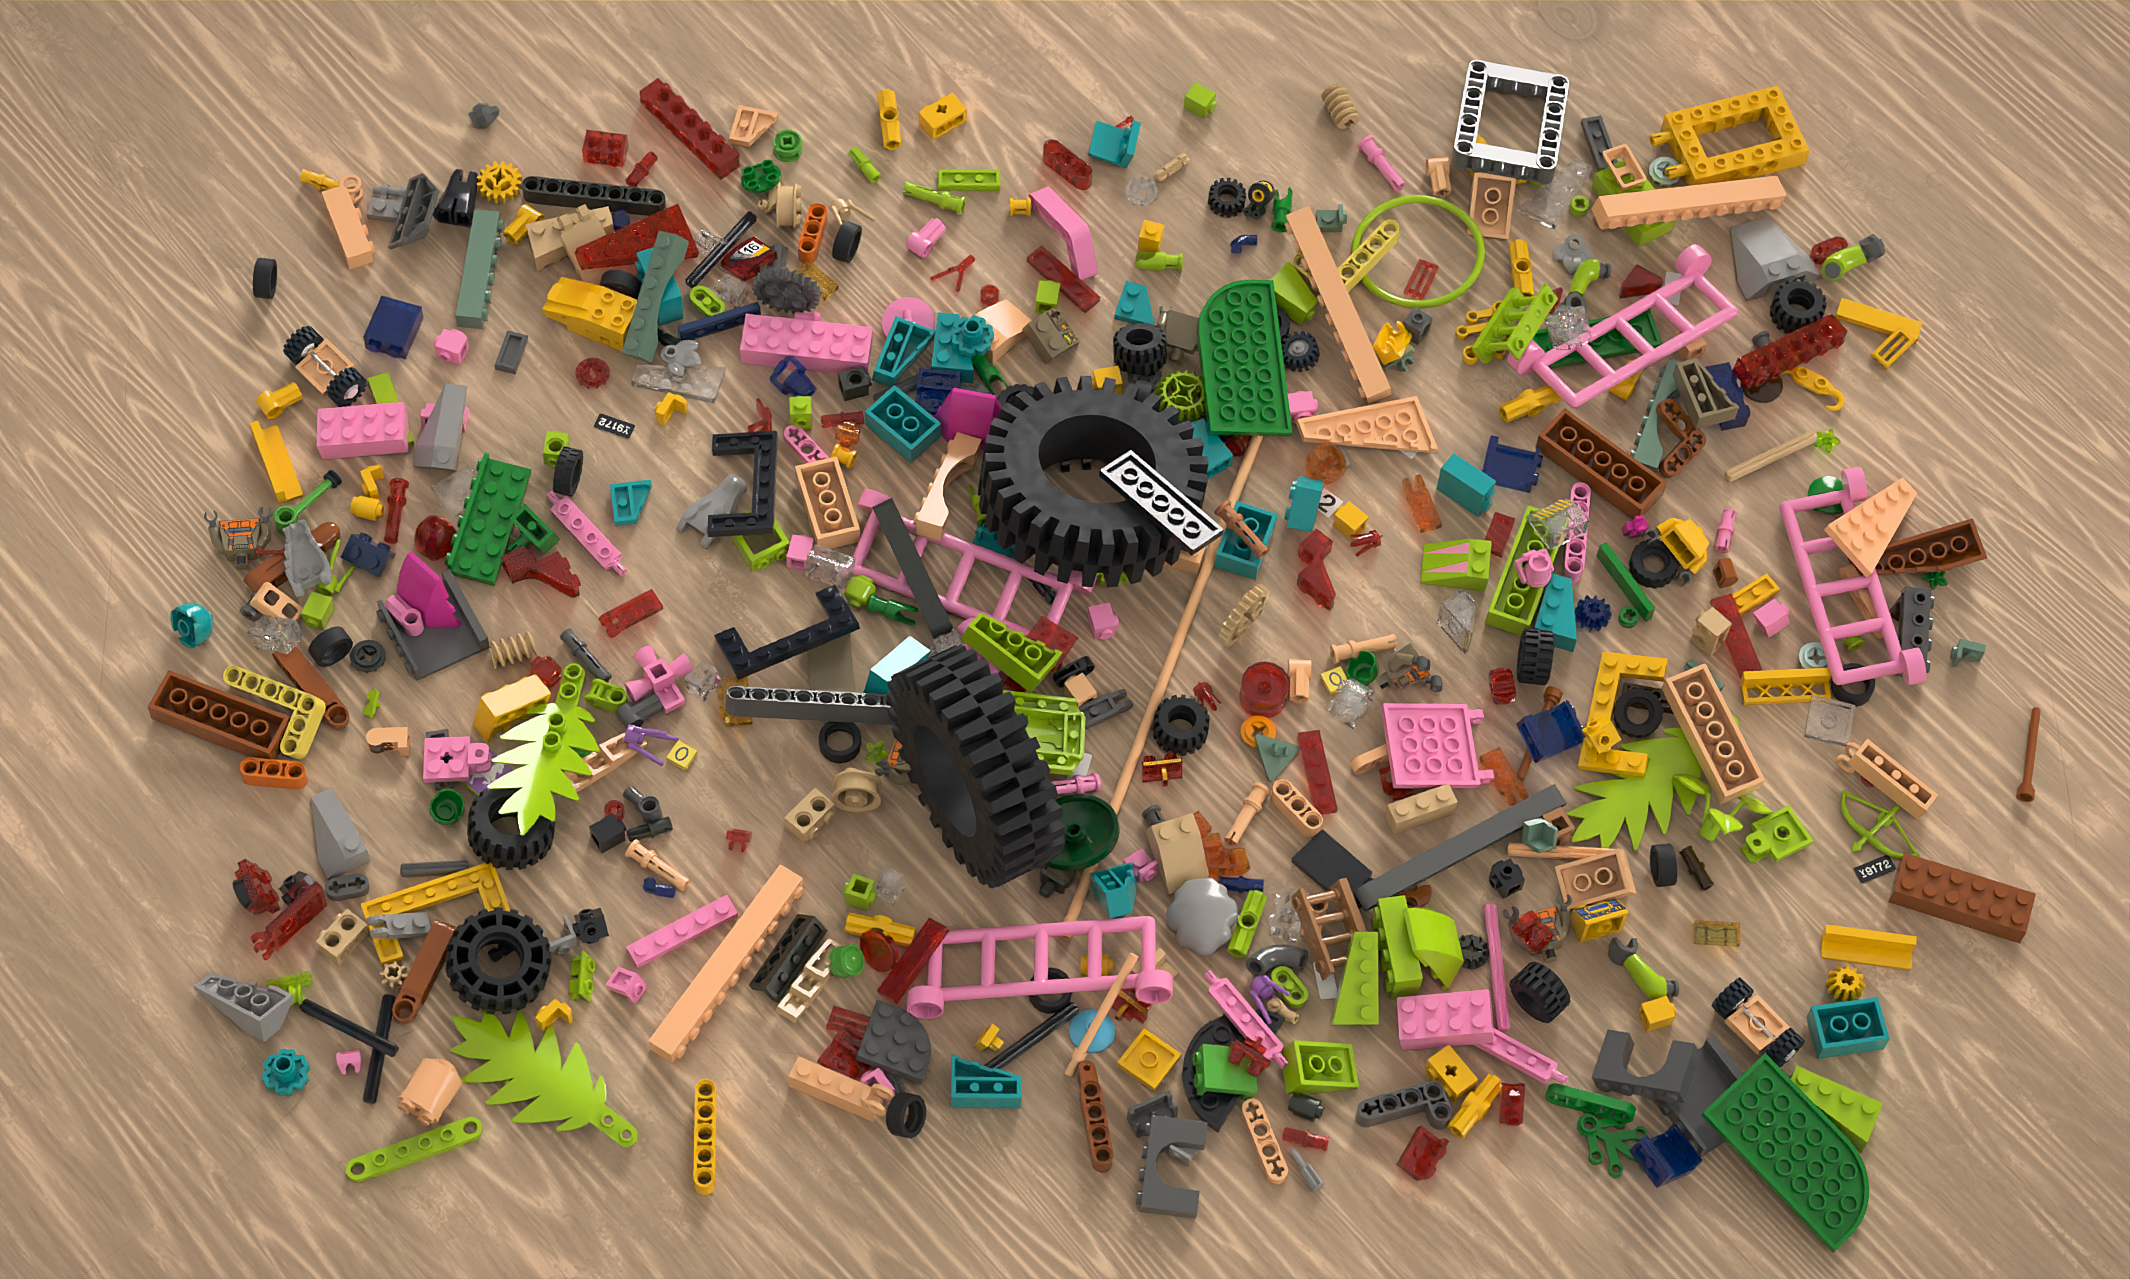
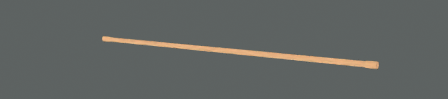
(1166, 672)

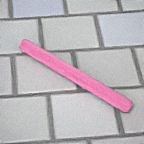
(1496, 967)

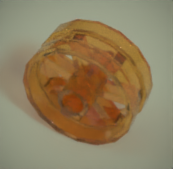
(1333, 457)

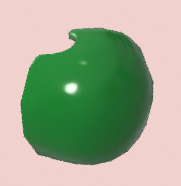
(1363, 668)
(447, 807)

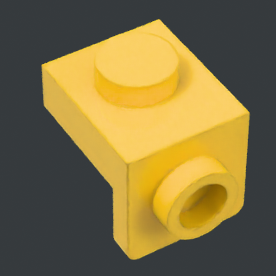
(668, 405)
(369, 476)
(548, 1014)

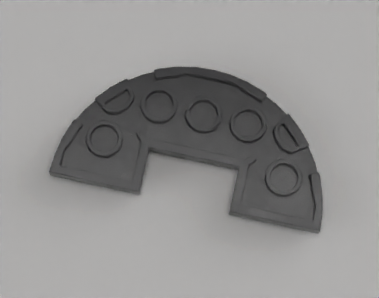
(1216, 1106)

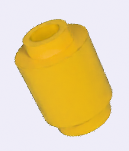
(367, 508)
(1107, 965)

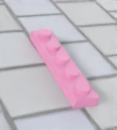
(682, 931)

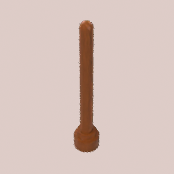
(1552, 697)
(2025, 791)

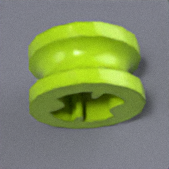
(1579, 212)
(1853, 643)
(297, 994)

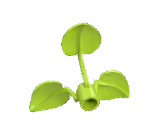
(1717, 819)

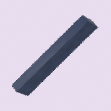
(717, 322)

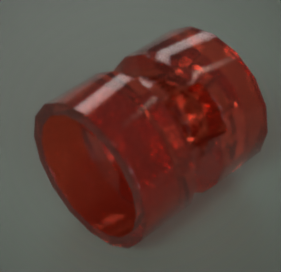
(1530, 929)

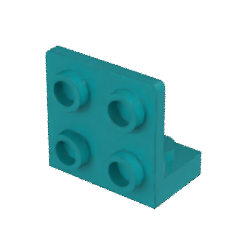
(1114, 143)

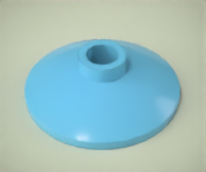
(1103, 1037)

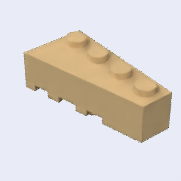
(545, 239)

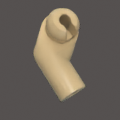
(770, 204)
(1277, 1006)

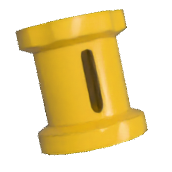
(1019, 207)
(844, 456)

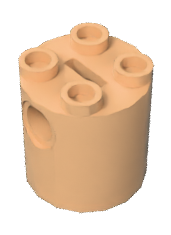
(430, 1090)

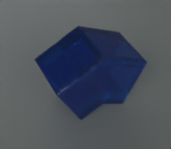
(620, 219)

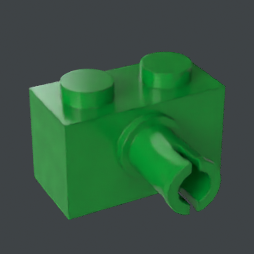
(532, 531)

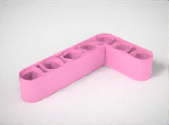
(1069, 228)

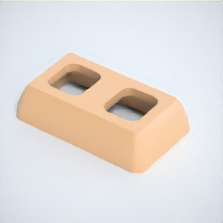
(1632, 166)
(276, 610)

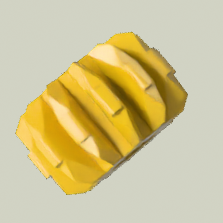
(1845, 983)

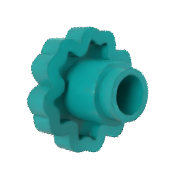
(972, 336)
(285, 1072)

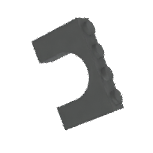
(1669, 1083)
(1156, 1195)

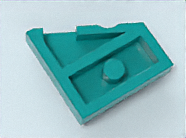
(1134, 305)
(629, 501)

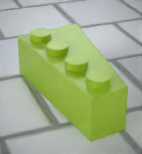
(1011, 651)
(1358, 987)
(1847, 1109)

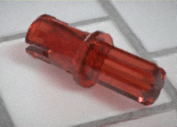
(641, 169)
(835, 419)
(1305, 1138)

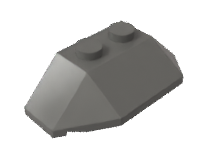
(415, 212)

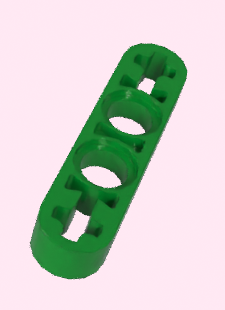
(1590, 1103)

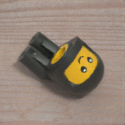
(1259, 194)

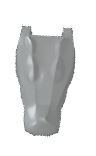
(719, 501)
(304, 560)

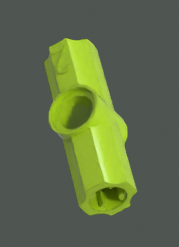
(1242, 934)

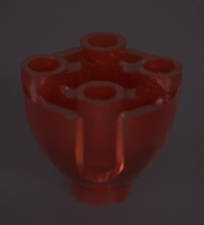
(434, 537)

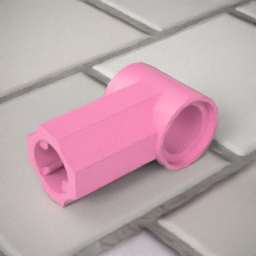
(923, 241)
(404, 615)

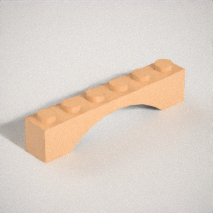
(960, 458)

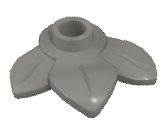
(1572, 256)
(683, 356)

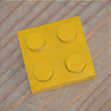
(1149, 1059)

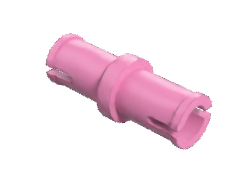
(1725, 530)

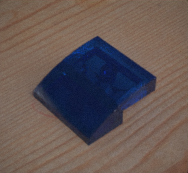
(934, 387)

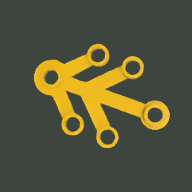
(1478, 328)

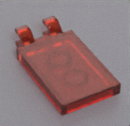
(290, 921)

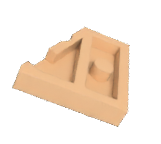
(750, 125)

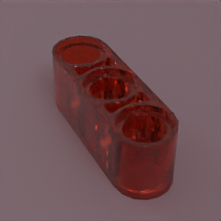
(1076, 166)

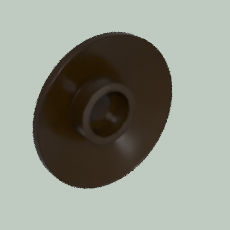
(1766, 392)

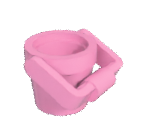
(1537, 570)

